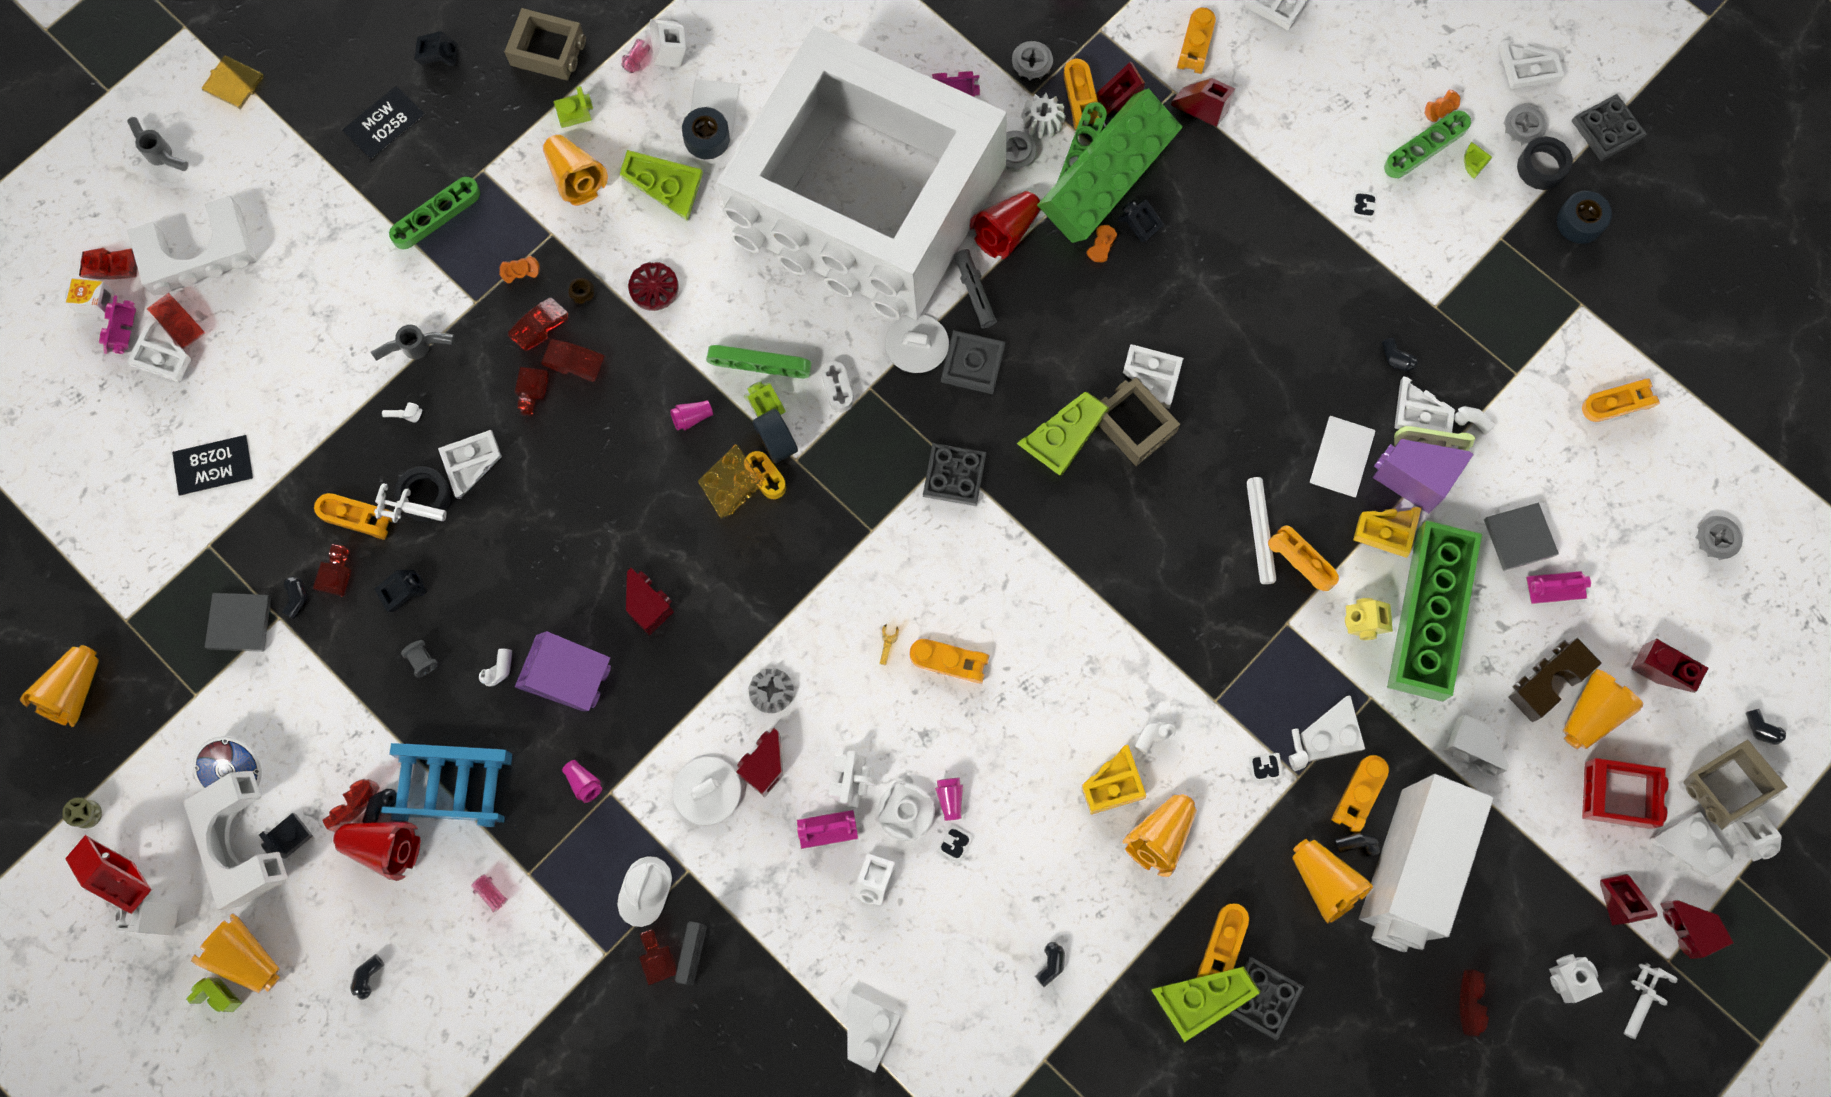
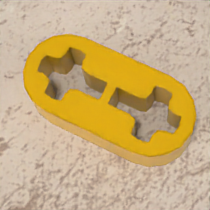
(770, 471)

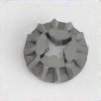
(1042, 56)
(1534, 120)
(1022, 142)
(1730, 535)
(779, 700)

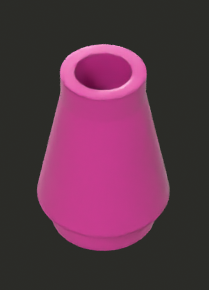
(690, 414)
(583, 783)
(950, 797)

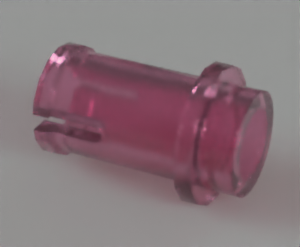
(632, 60)
(488, 892)

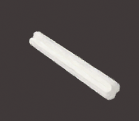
(1261, 530)

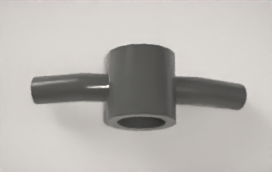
(154, 147)
(418, 349)

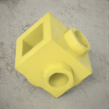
(1368, 618)

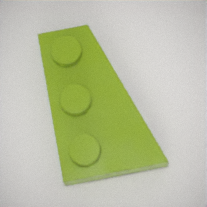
(663, 180)
(1065, 433)
(1205, 1000)

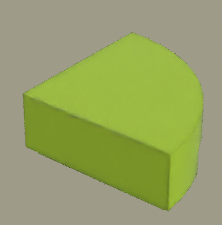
(1475, 160)

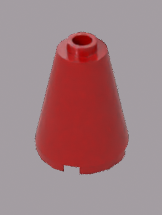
(1005, 223)
(380, 846)

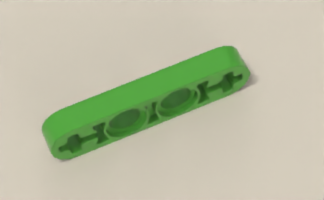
(1428, 145)
(1076, 148)
(431, 209)
(759, 361)

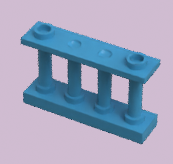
(436, 757)

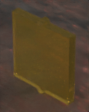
(232, 82)

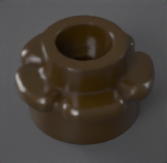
(581, 284)

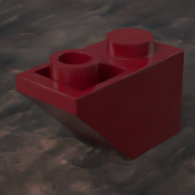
(1205, 100)
(644, 604)
(1669, 666)
(765, 765)
(1697, 929)

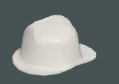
(644, 891)

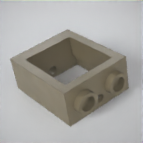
(522, 35)
(1121, 439)
(1753, 766)

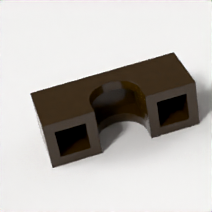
(1535, 694)

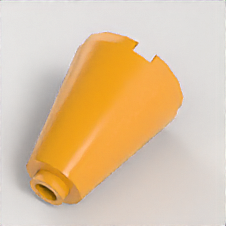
(574, 170)
(64, 686)
(1600, 710)
(1162, 835)
(1329, 880)
(238, 956)

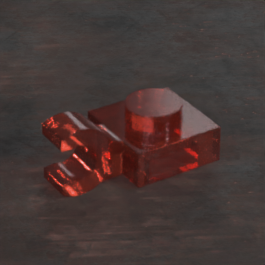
(530, 385)
(333, 576)
(658, 961)

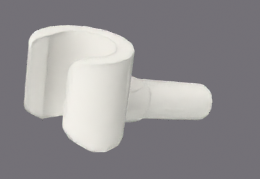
(411, 413)
(1300, 759)

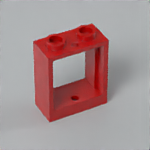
(1595, 793)
(110, 877)

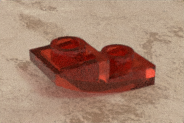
(108, 265)
(176, 321)
(534, 325)
(572, 358)
(357, 801)
(1472, 1014)

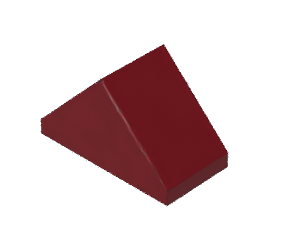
(1120, 89)
(1625, 900)

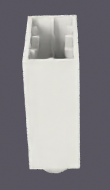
(1425, 862)

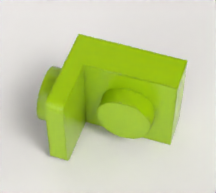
(574, 109)
(763, 399)
(219, 995)

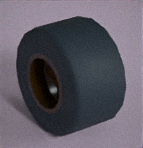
(697, 128)
(1584, 217)
(775, 435)

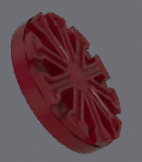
(653, 286)

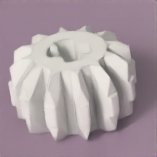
(1035, 110)

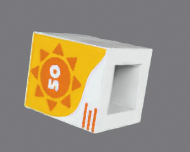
(88, 296)

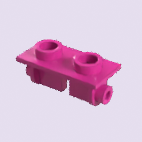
(963, 82)
(118, 315)
(1558, 587)
(827, 829)

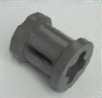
(419, 658)

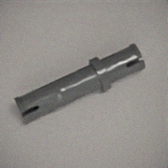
(966, 263)

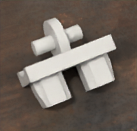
(855, 779)

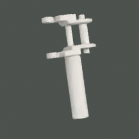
(406, 506)
(1646, 997)

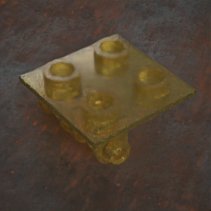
(730, 481)

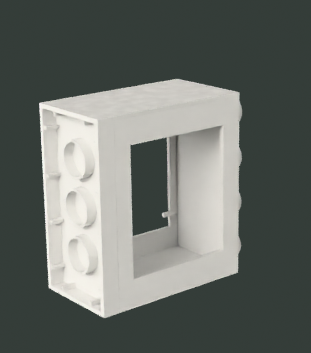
(845, 78)

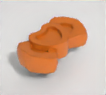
(1442, 106)
(1102, 244)
(520, 268)

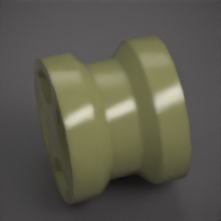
(74, 813)

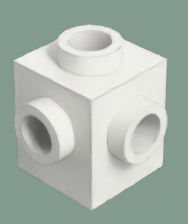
(1575, 978)

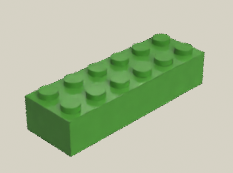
(1110, 166)
(1434, 611)

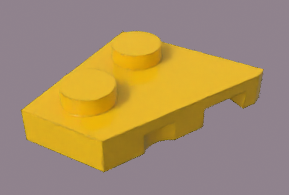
(1388, 530)
(1114, 784)

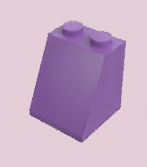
(1421, 471)
(563, 672)

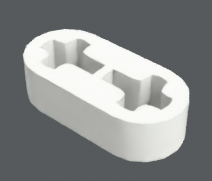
(843, 385)

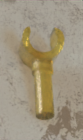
(888, 640)

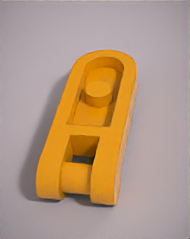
(1197, 40)
(1079, 89)
(1619, 401)
(351, 515)
(1304, 558)
(948, 660)
(1362, 792)
(1225, 939)

